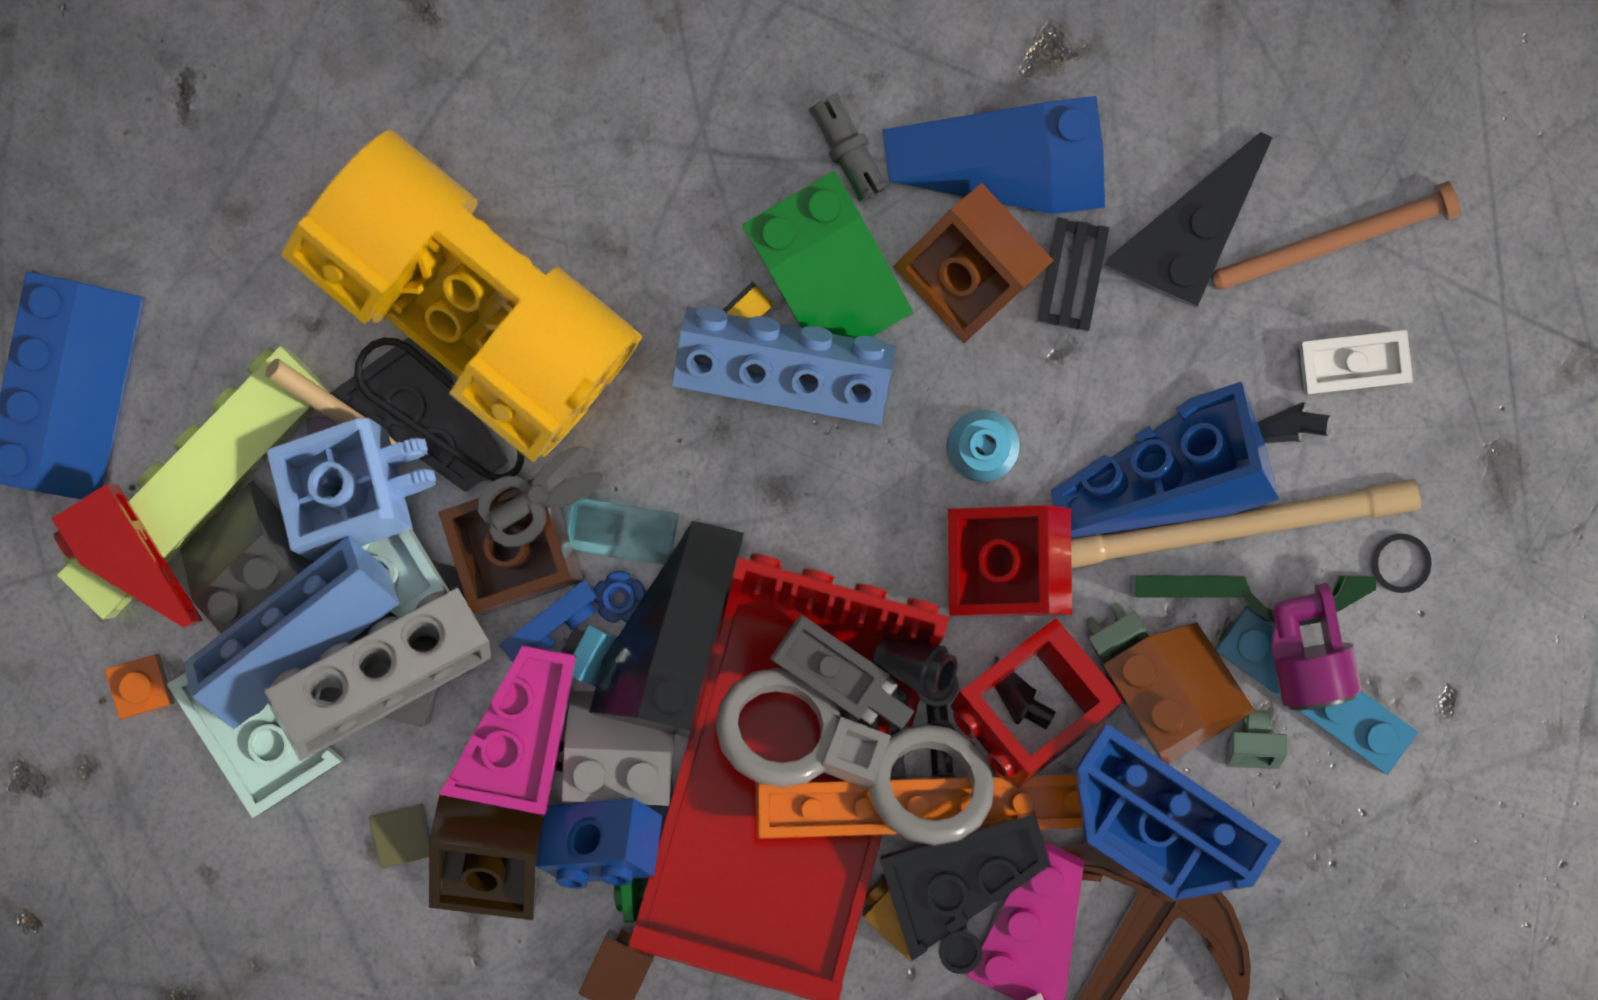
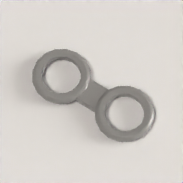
(856, 756)

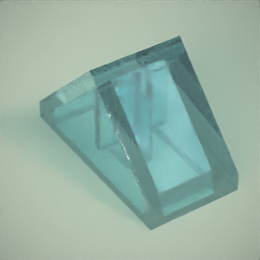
(623, 531)

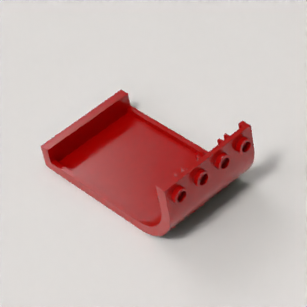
(750, 904)

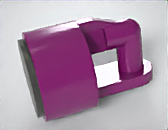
(1318, 673)

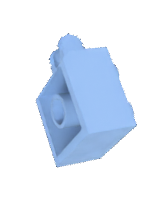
(372, 495)

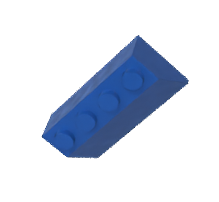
(65, 385)

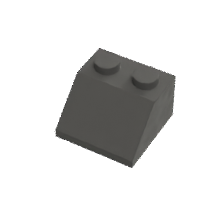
(239, 558)

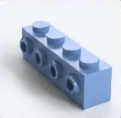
(783, 365)
(290, 630)

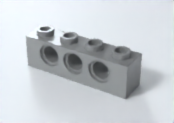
(366, 699)

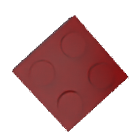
(1010, 561)

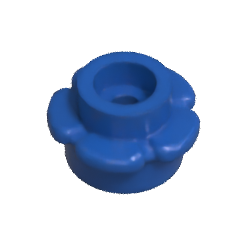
(606, 590)

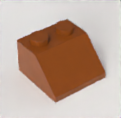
(973, 262)
(1177, 690)

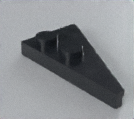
(1186, 240)

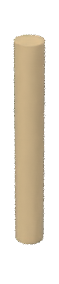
(312, 393)

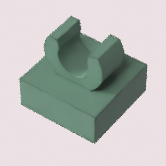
(1118, 636)
(1255, 745)

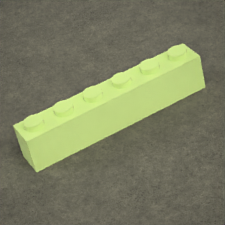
(205, 470)

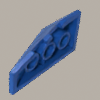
(1025, 155)
(1187, 469)

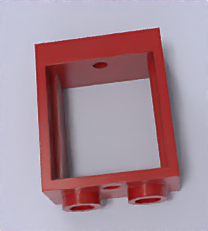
(1071, 669)

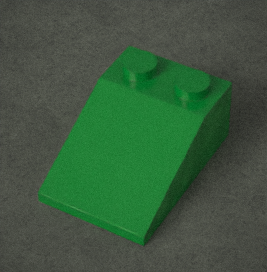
(827, 262)

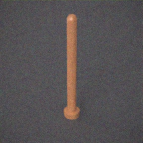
(1442, 202)

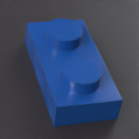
(569, 609)

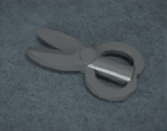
(546, 490)

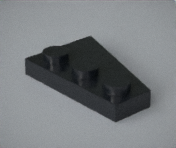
(426, 400)
(951, 882)

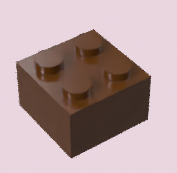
(502, 575)

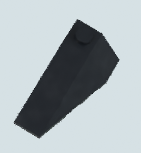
(667, 647)

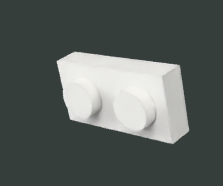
(1355, 362)

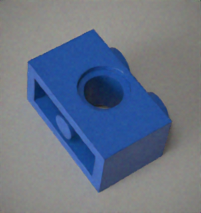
(599, 842)

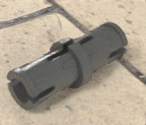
(848, 147)

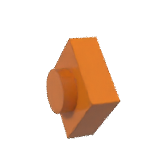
(139, 686)

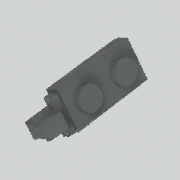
(840, 674)

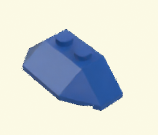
(1165, 822)

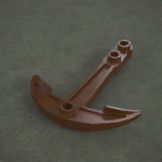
(1147, 923)

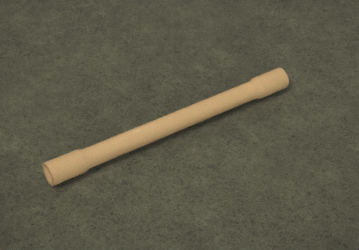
(1372, 502)

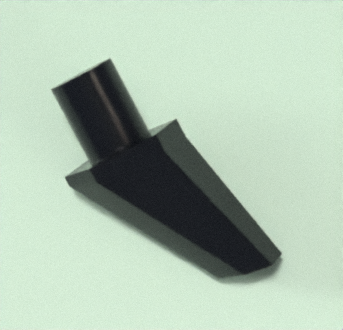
(1292, 423)
(1020, 700)

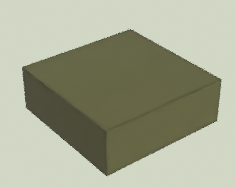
(400, 835)

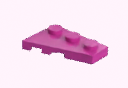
(519, 737)
(1034, 933)

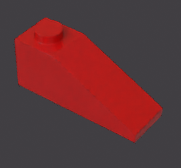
(116, 546)

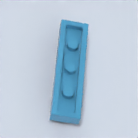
(1357, 724)

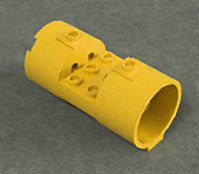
(404, 247)

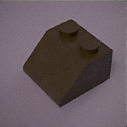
(484, 859)

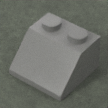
(614, 758)

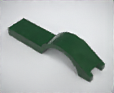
(1345, 590)

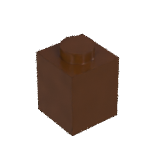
(616, 969)

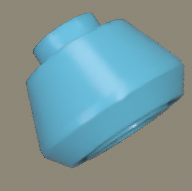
(970, 433)

